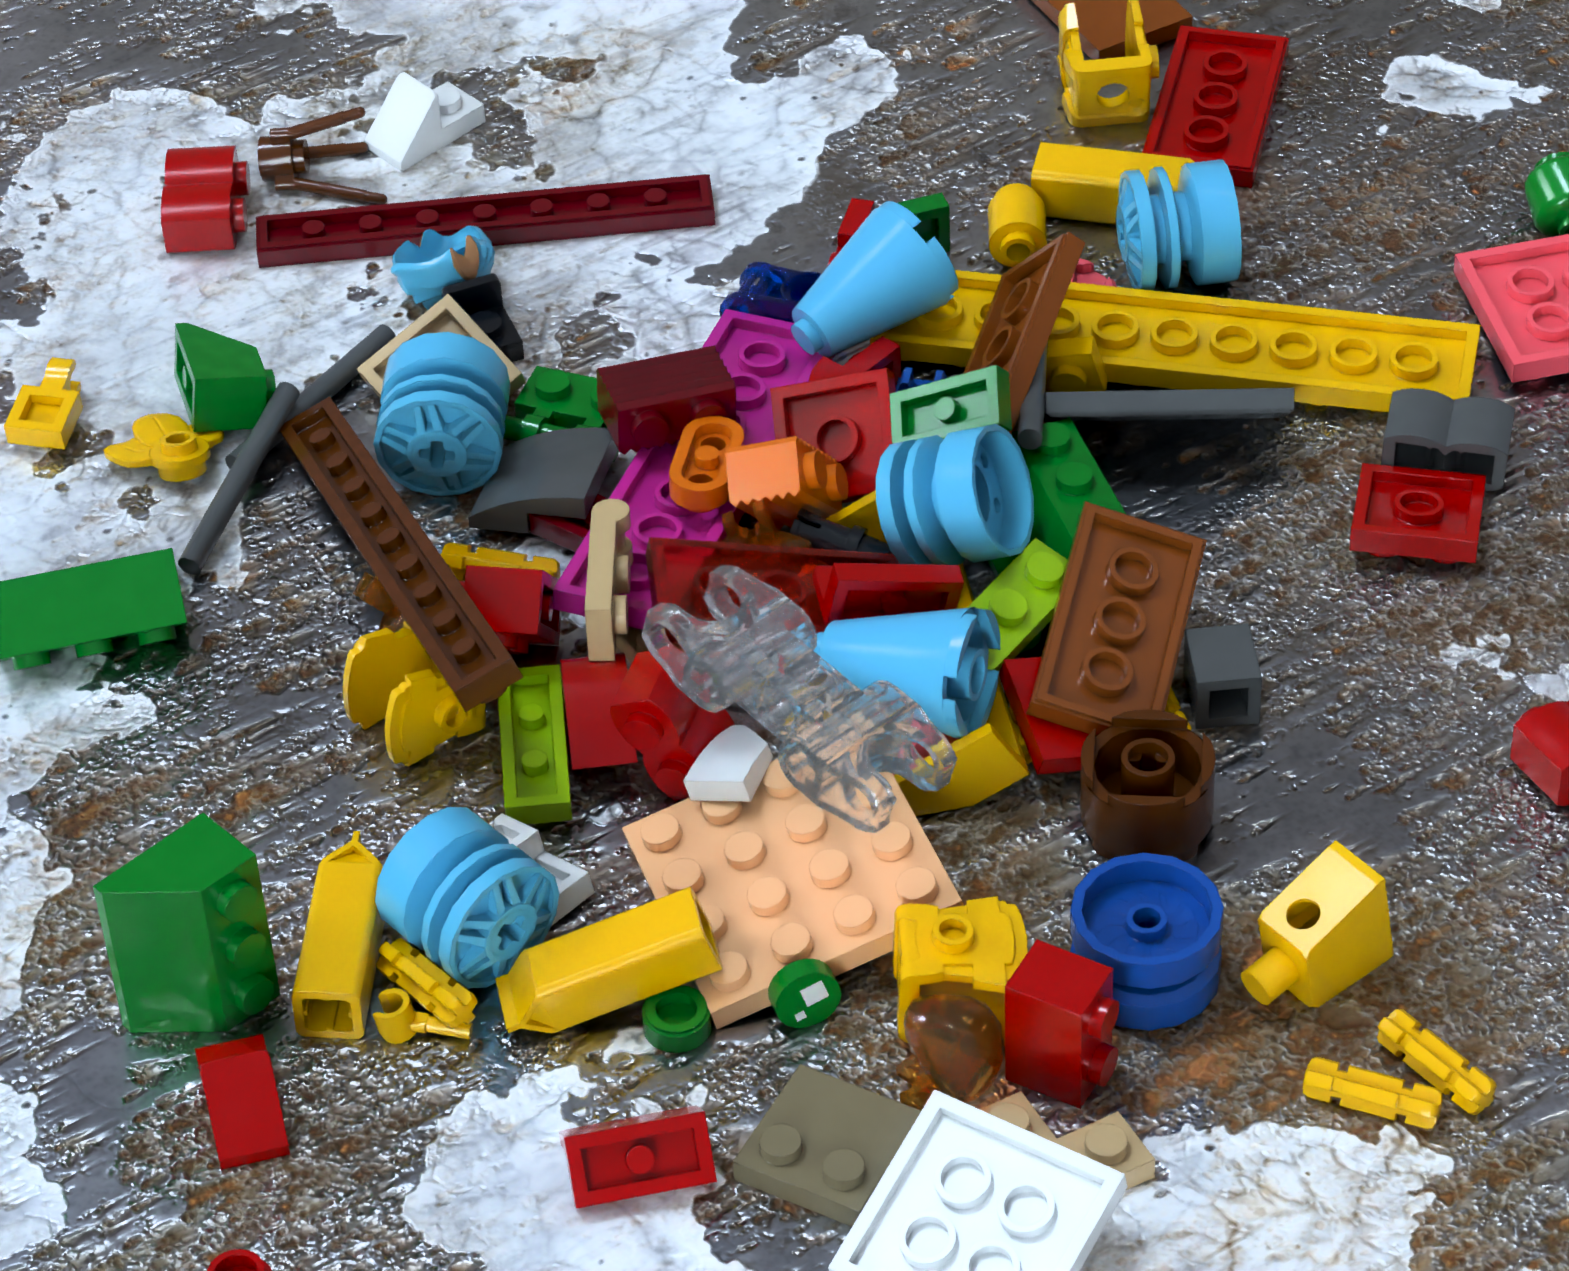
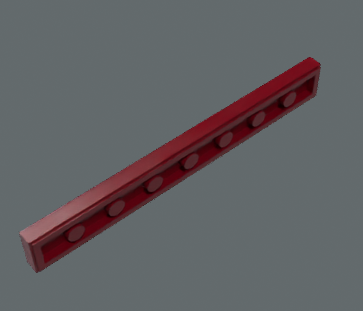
(501, 216)

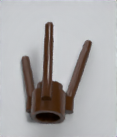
(285, 158)

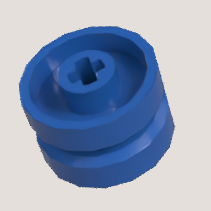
(1158, 932)

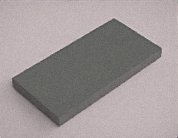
(1169, 404)

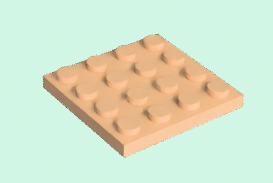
(787, 883)

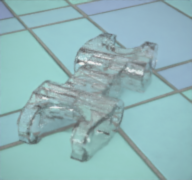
(827, 726)

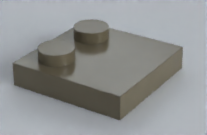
(824, 1144)

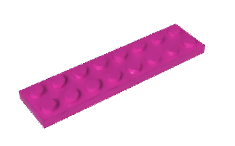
(759, 357)

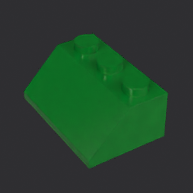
(1061, 481)
(90, 608)
(188, 933)

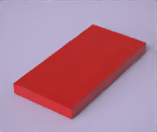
(1218, 98)

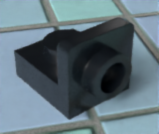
(484, 304)

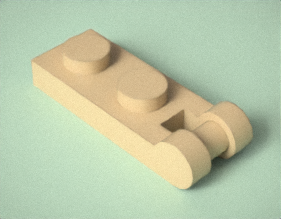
(607, 577)

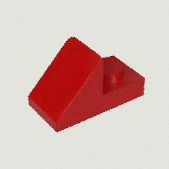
(242, 1101)

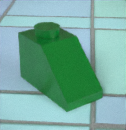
(220, 380)

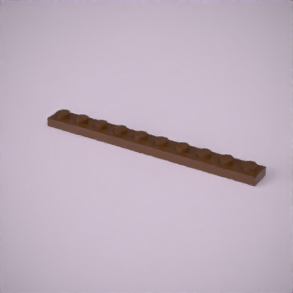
(401, 556)

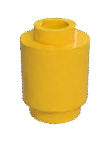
(1016, 224)

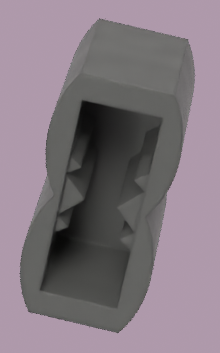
(1449, 434)

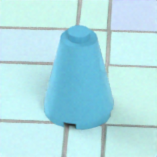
(874, 284)
(927, 655)

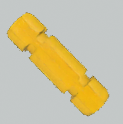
(460, 555)
(426, 983)
(1436, 1061)
(1372, 1093)

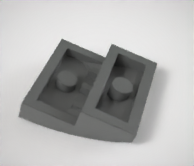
(545, 476)

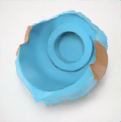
(441, 262)

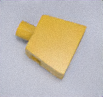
(1322, 931)

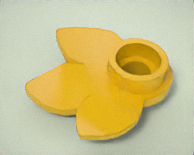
(166, 444)

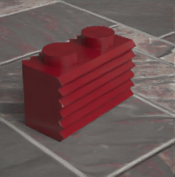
(658, 396)

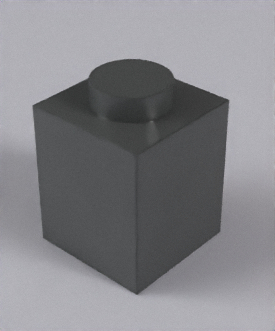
(1222, 676)

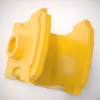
(1086, 77)
(397, 681)
(957, 952)

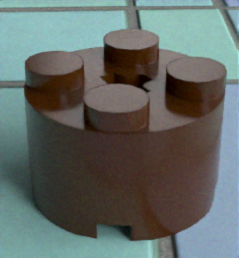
(1147, 786)

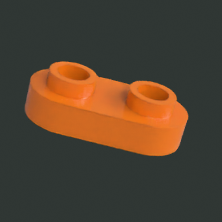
(699, 463)

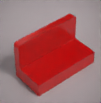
(885, 589)
(638, 1156)

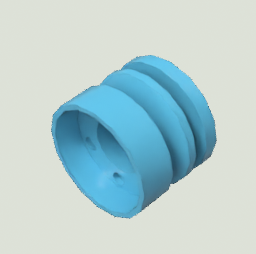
(1188, 225)
(442, 414)
(955, 497)
(466, 896)

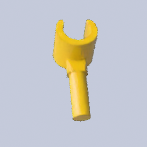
(403, 1022)

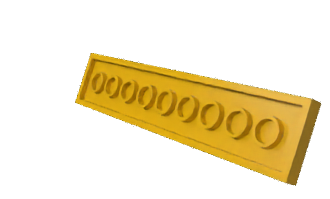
(1223, 343)

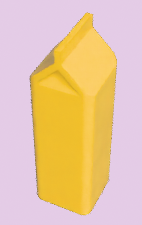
(1085, 180)
(339, 946)
(609, 965)

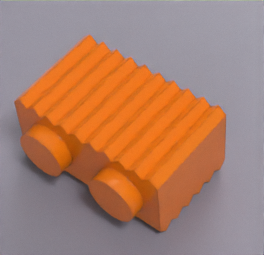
(787, 478)

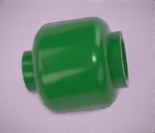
(1549, 194)

